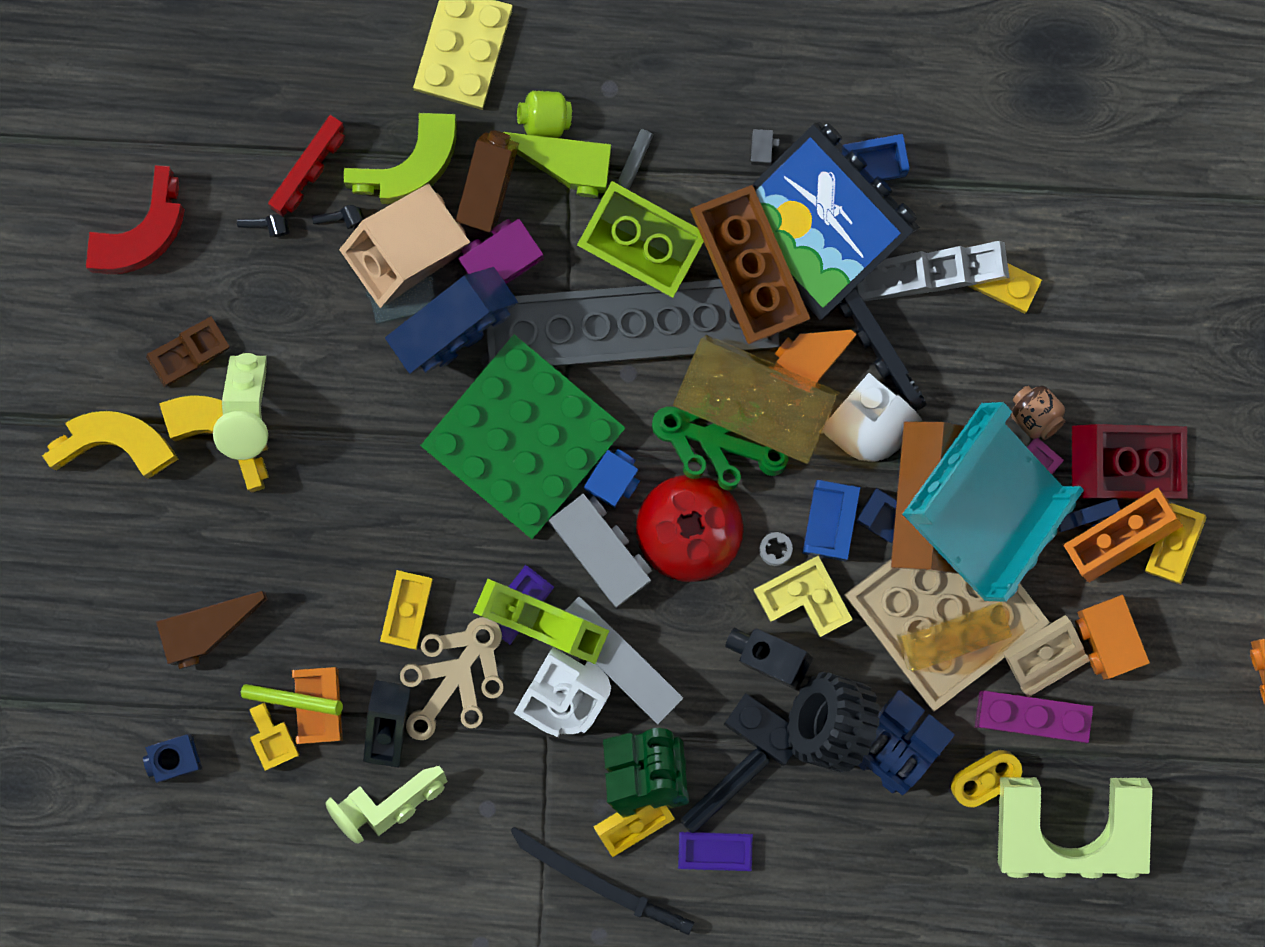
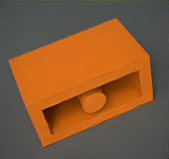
(1111, 638)

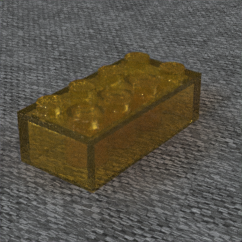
(756, 399)

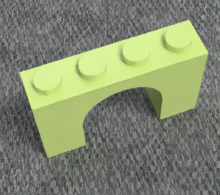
(1119, 849)

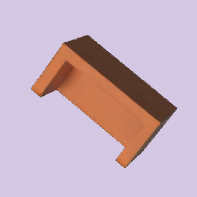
(312, 725)

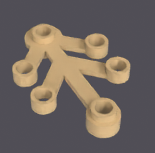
(456, 672)

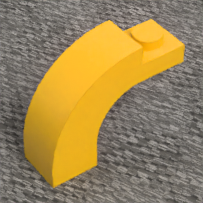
(198, 415)
(93, 429)

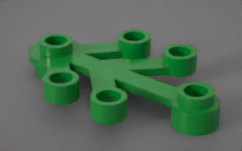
(712, 440)

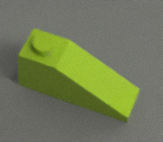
(571, 162)

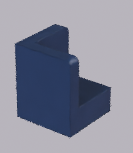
(879, 515)

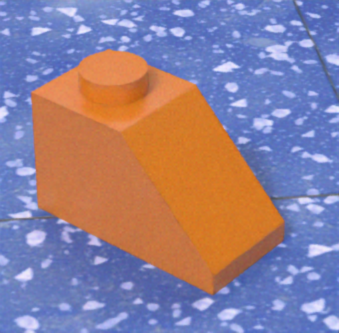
(813, 352)

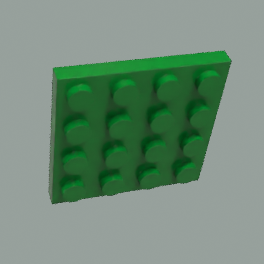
(522, 436)

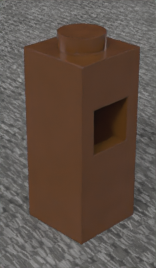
(487, 180)

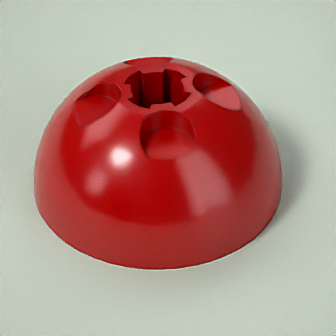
(707, 549)

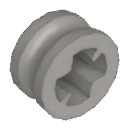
(781, 539)

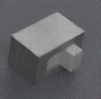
(762, 147)

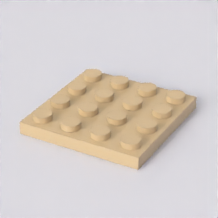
(908, 599)

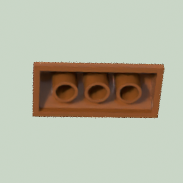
(750, 264)
(921, 452)

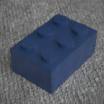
(452, 321)

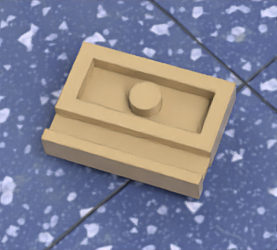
(1046, 656)

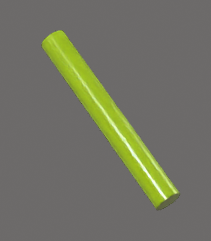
(291, 699)

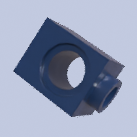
(188, 755)

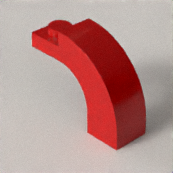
(148, 240)

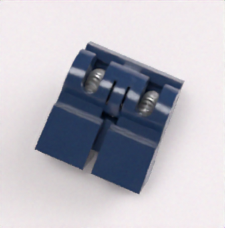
(902, 747)

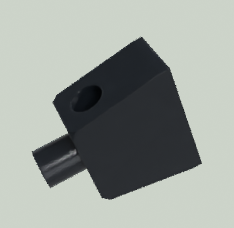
(784, 663)

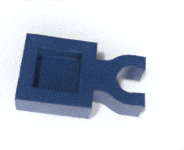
(1091, 514)

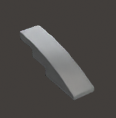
(935, 271)
(629, 669)

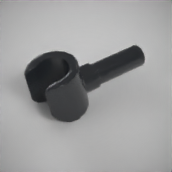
(351, 214)
(276, 224)

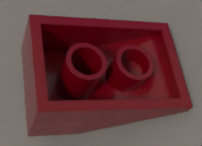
(1129, 460)

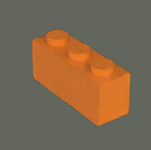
(1123, 535)

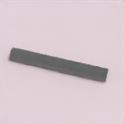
(635, 159)

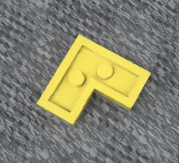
(806, 586)

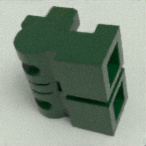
(645, 771)

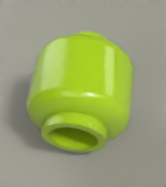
(545, 114)

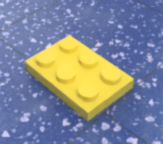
(463, 50)

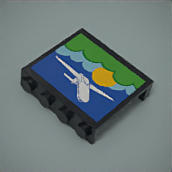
(830, 217)

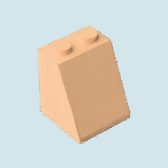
(404, 244)

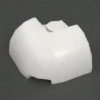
(870, 421)
(564, 695)

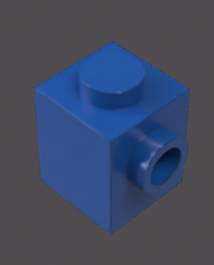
(613, 478)

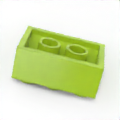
(641, 239)

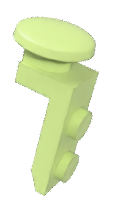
(241, 429)
(398, 807)

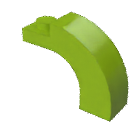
(424, 166)
(541, 621)

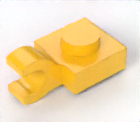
(273, 742)

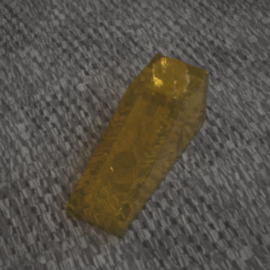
(953, 636)

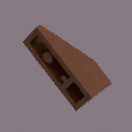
(201, 630)

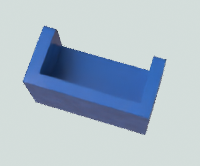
(884, 156)
(831, 520)

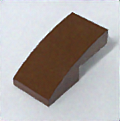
(188, 351)

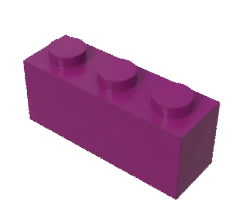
(1033, 716)

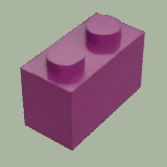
(508, 250)

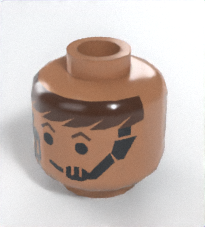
(1038, 412)

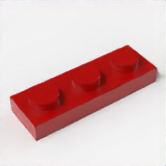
(308, 167)

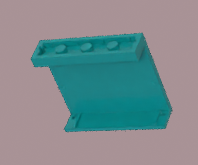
(990, 505)

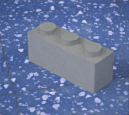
(601, 549)

